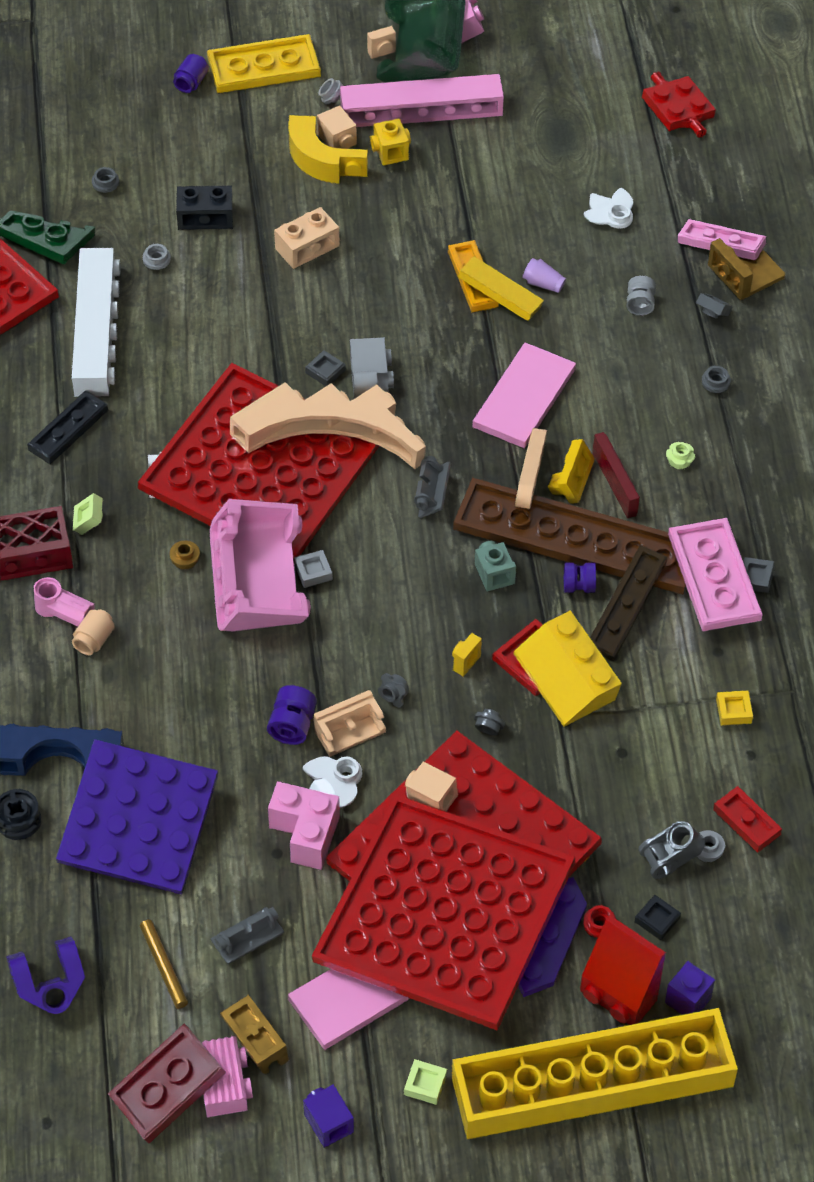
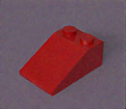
(623, 972)

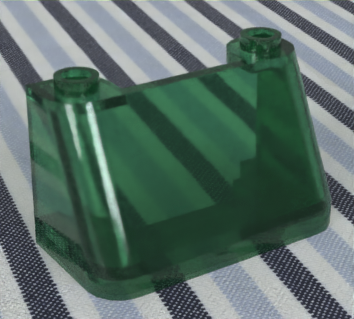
(426, 39)

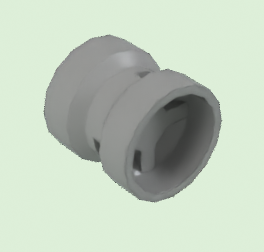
(641, 295)

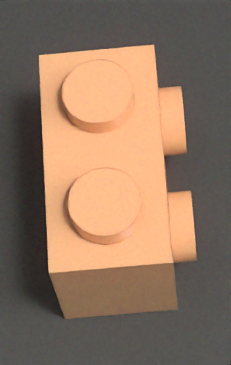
(307, 237)

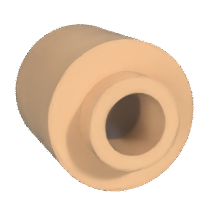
(93, 632)

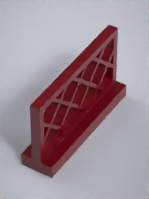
(39, 555)

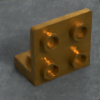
(743, 274)

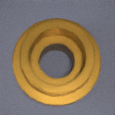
(184, 561)

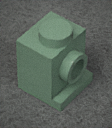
(494, 565)

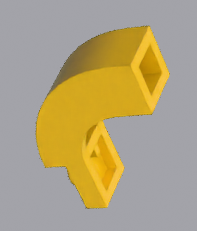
(319, 159)

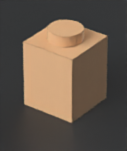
(336, 128)
(431, 787)

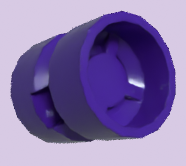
(292, 715)

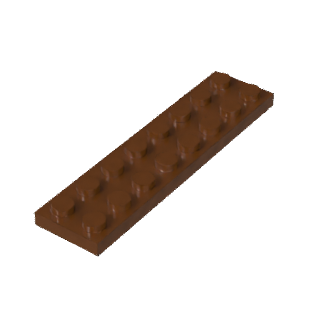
(563, 532)

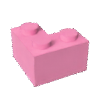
(309, 817)

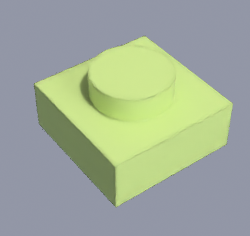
(87, 514)
(425, 1082)

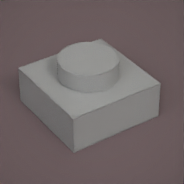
(313, 568)

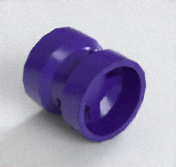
(586, 574)

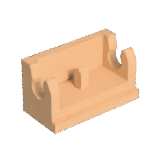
(349, 723)

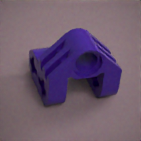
(71, 966)

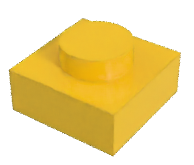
(466, 654)
(734, 708)

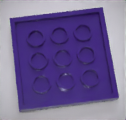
(137, 816)

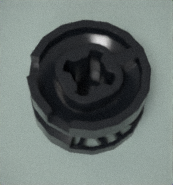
(20, 824)

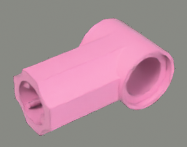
(61, 602)

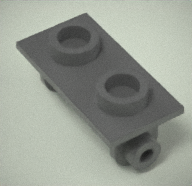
(432, 489)
(248, 935)

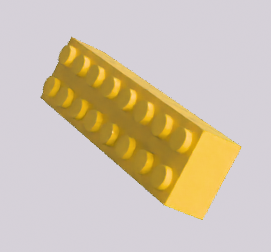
(593, 1073)

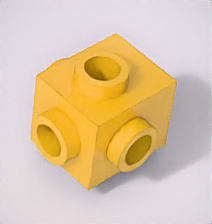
(391, 141)

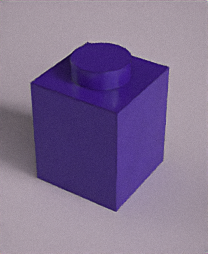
(689, 990)
(328, 1115)

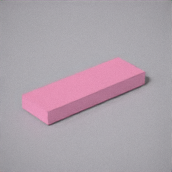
(702, 234)

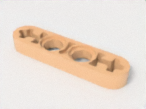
(531, 468)

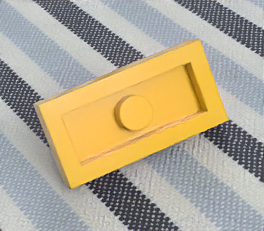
(574, 474)

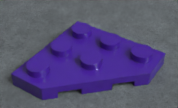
(555, 941)

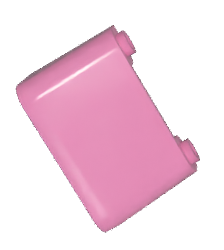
(256, 565)

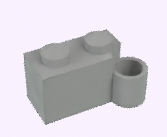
(369, 365)

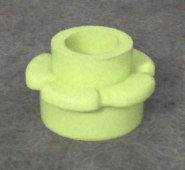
(678, 460)

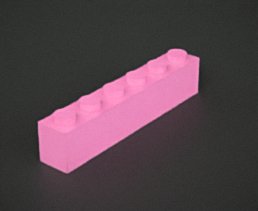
(423, 100)

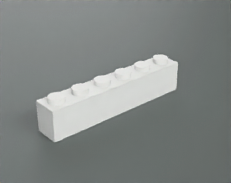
(94, 322)

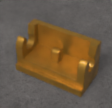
(255, 1034)

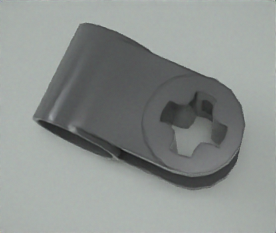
(667, 851)

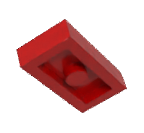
(747, 819)

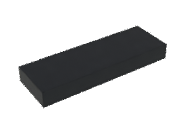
(67, 427)

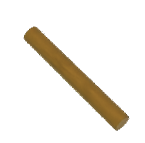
(163, 963)

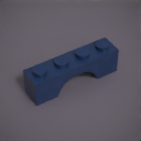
(25, 746)

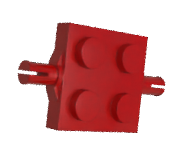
(679, 103)

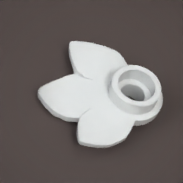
(610, 211)
(329, 780)

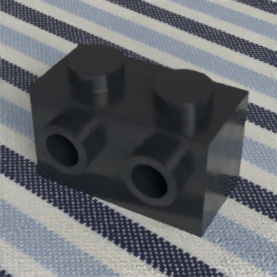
(204, 207)

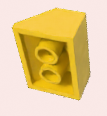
(568, 669)

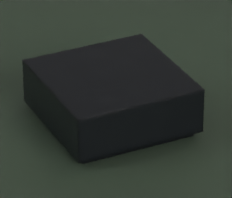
(657, 917)

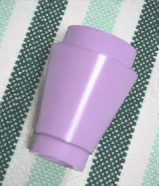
(542, 275)

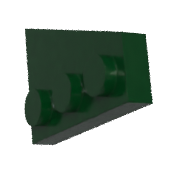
(46, 238)

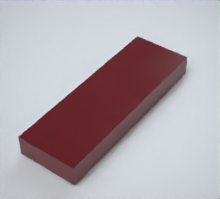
(616, 475)

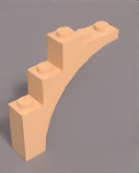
(328, 411)

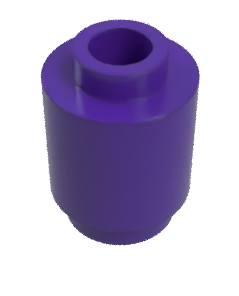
(190, 73)

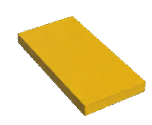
(263, 63)

